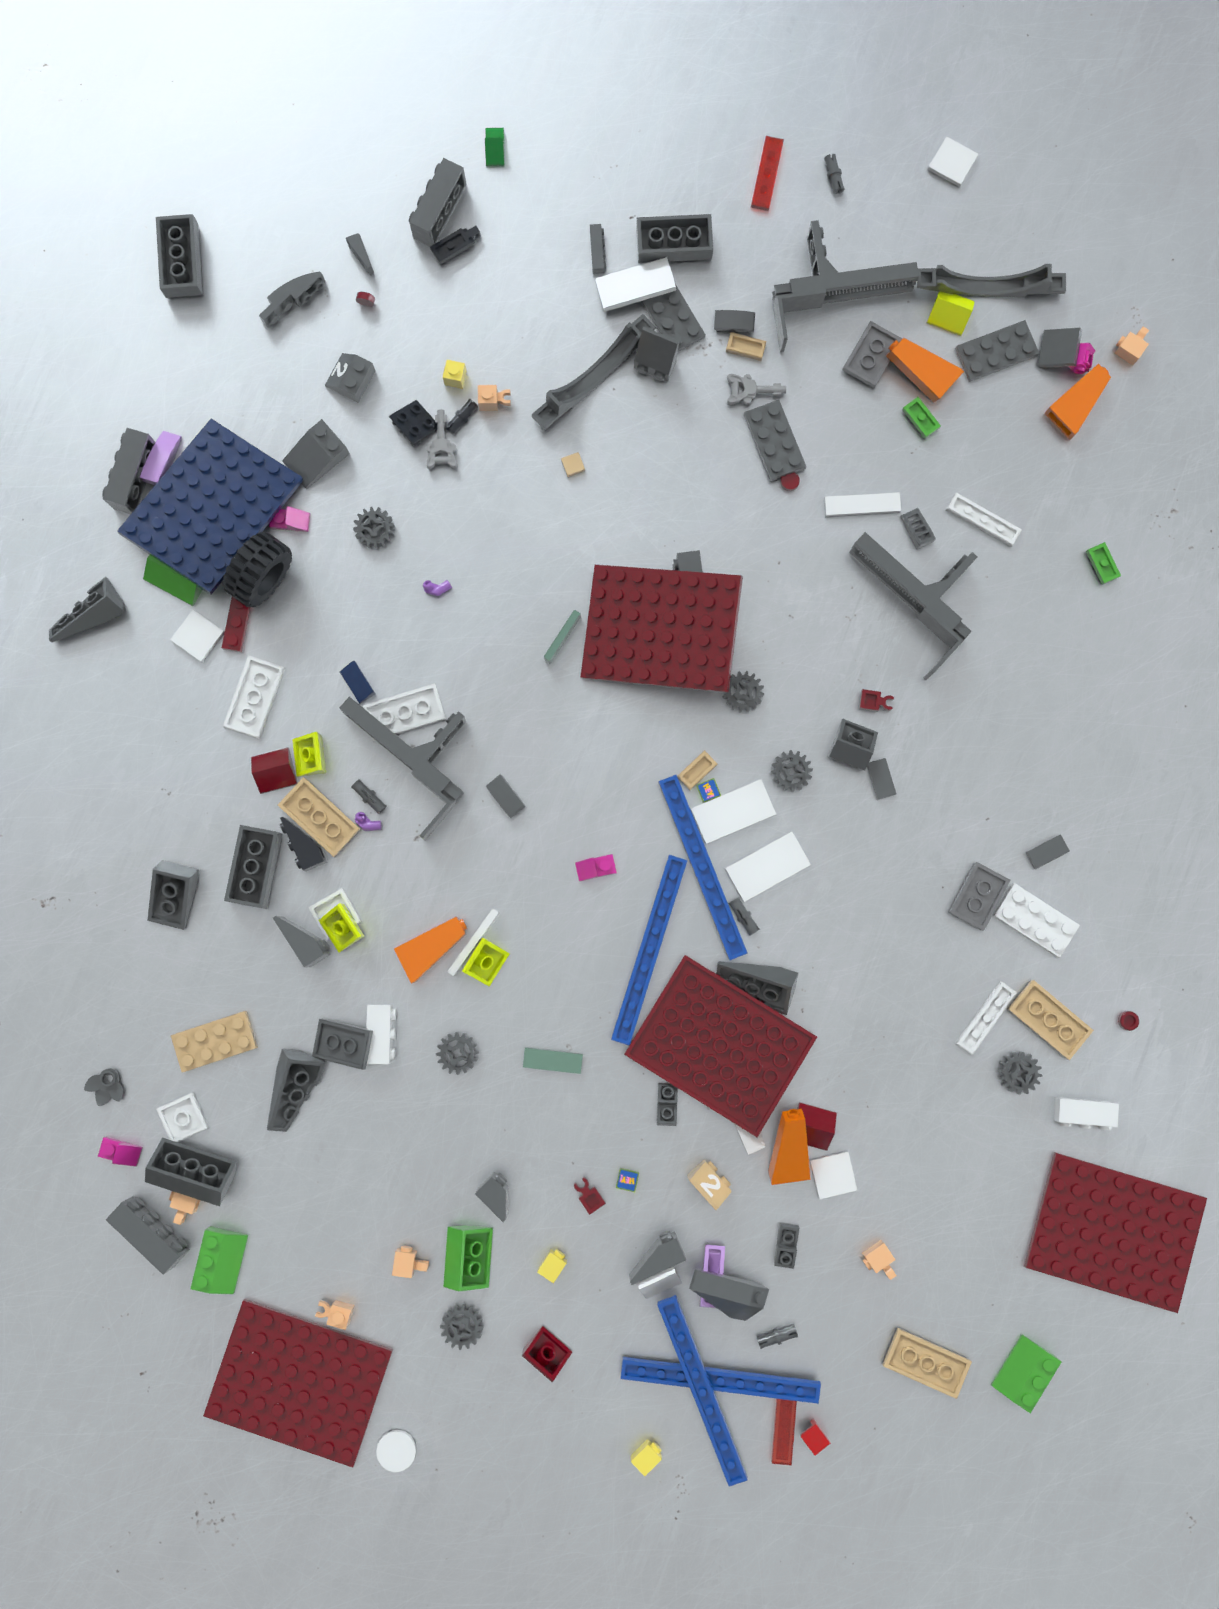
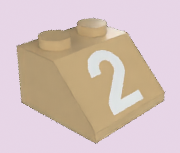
(709, 1183)

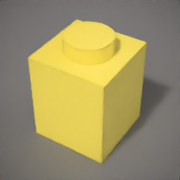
(454, 374)
(552, 1265)
(646, 1457)

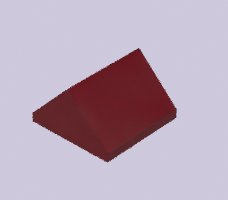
(273, 770)
(819, 1125)
(546, 1353)

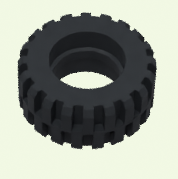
(257, 569)

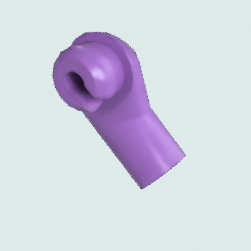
(435, 589)
(365, 823)

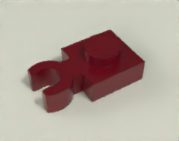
(872, 700)
(591, 1197)

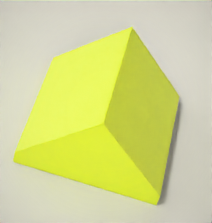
(951, 312)
(309, 755)
(341, 927)
(485, 962)

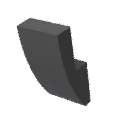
(734, 320)
(505, 796)
(667, 1105)
(786, 1245)

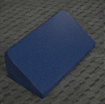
(357, 682)

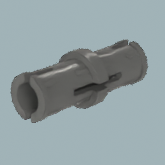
(834, 173)
(359, 787)
(744, 916)
(777, 1336)

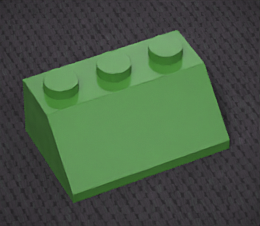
(170, 581)
(468, 1257)
(219, 1261)
(1026, 1373)

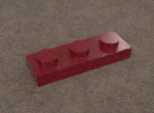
(235, 626)

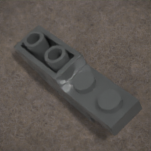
(296, 290)

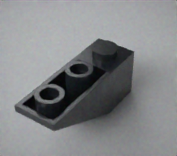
(306, 849)

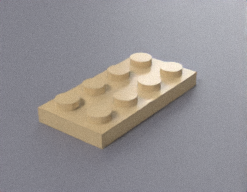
(319, 817)
(1050, 1019)
(214, 1041)
(927, 1363)

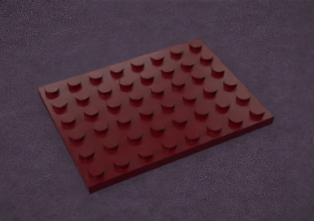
(662, 627)
(720, 1046)
(1115, 1232)
(298, 1383)

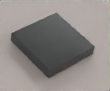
(1060, 347)

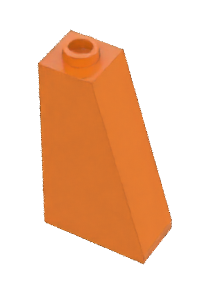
(923, 368)
(1075, 405)
(428, 948)
(790, 1151)

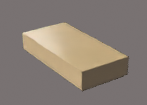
(746, 346)
(697, 770)

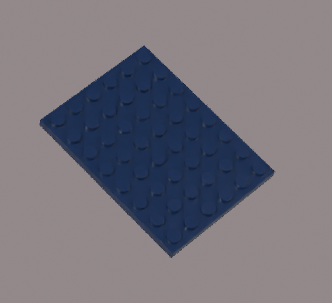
(210, 505)

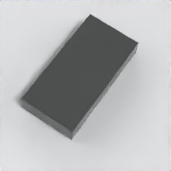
(881, 778)
(1047, 851)

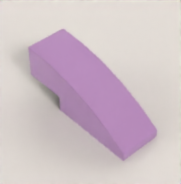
(160, 457)
(713, 1263)

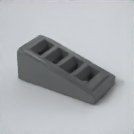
(357, 247)
(930, 538)

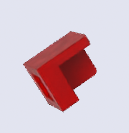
(815, 1438)

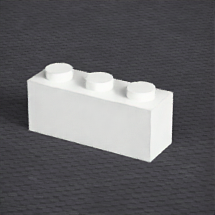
(380, 1022)
(1086, 1113)

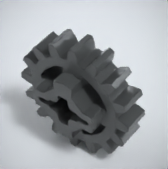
(368, 525)
(748, 698)
(803, 774)
(454, 1061)
(1023, 1081)
(468, 1330)

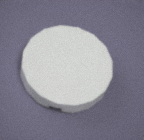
(396, 1450)

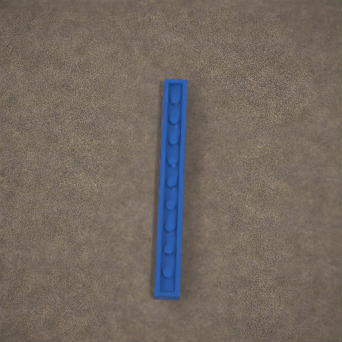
(702, 867)
(649, 950)
(724, 1380)
(702, 1391)

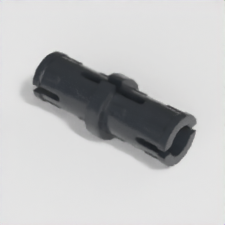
(461, 416)

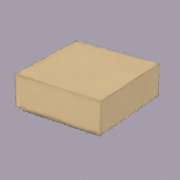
(573, 464)

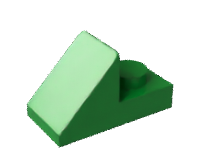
(494, 146)

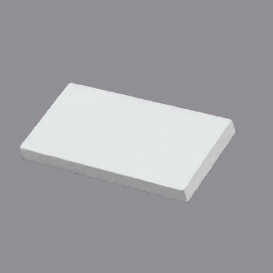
(635, 284)
(254, 697)
(408, 710)
(733, 811)
(767, 866)

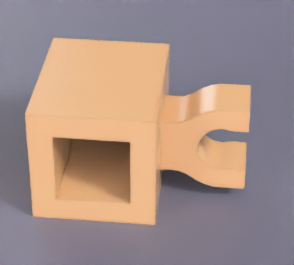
(1132, 346)
(490, 397)
(184, 1205)
(879, 1258)
(406, 1262)
(338, 1314)

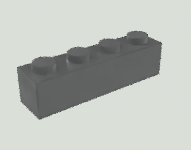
(597, 251)

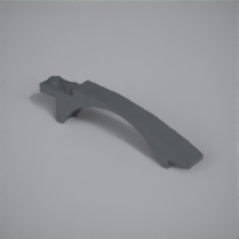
(1018, 285)
(570, 395)

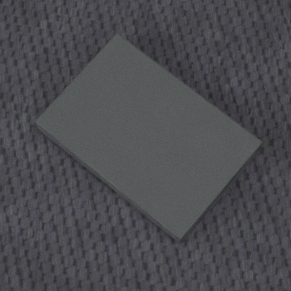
(342, 1043)

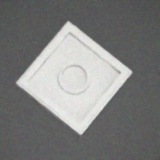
(952, 161)
(197, 636)
(325, 905)
(182, 1118)
(833, 1175)
(659, 1283)

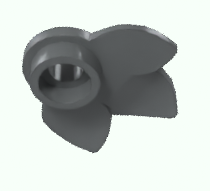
(103, 1088)

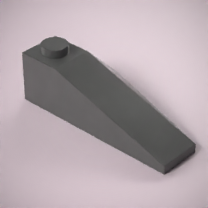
(98, 608)
(729, 1294)

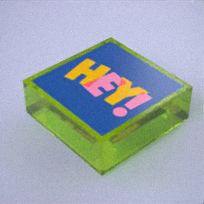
(708, 790)
(627, 1180)

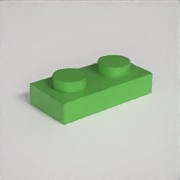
(921, 417)
(1103, 563)

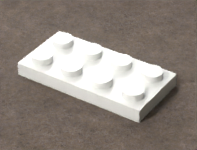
(1036, 920)

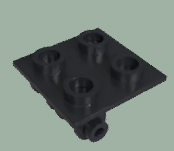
(414, 422)

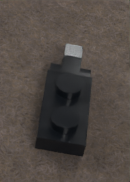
(454, 244)

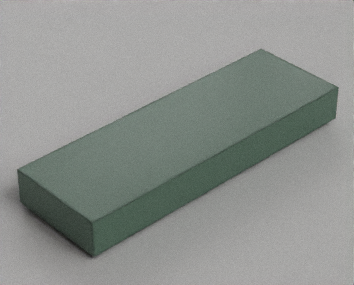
(562, 636)
(552, 1060)

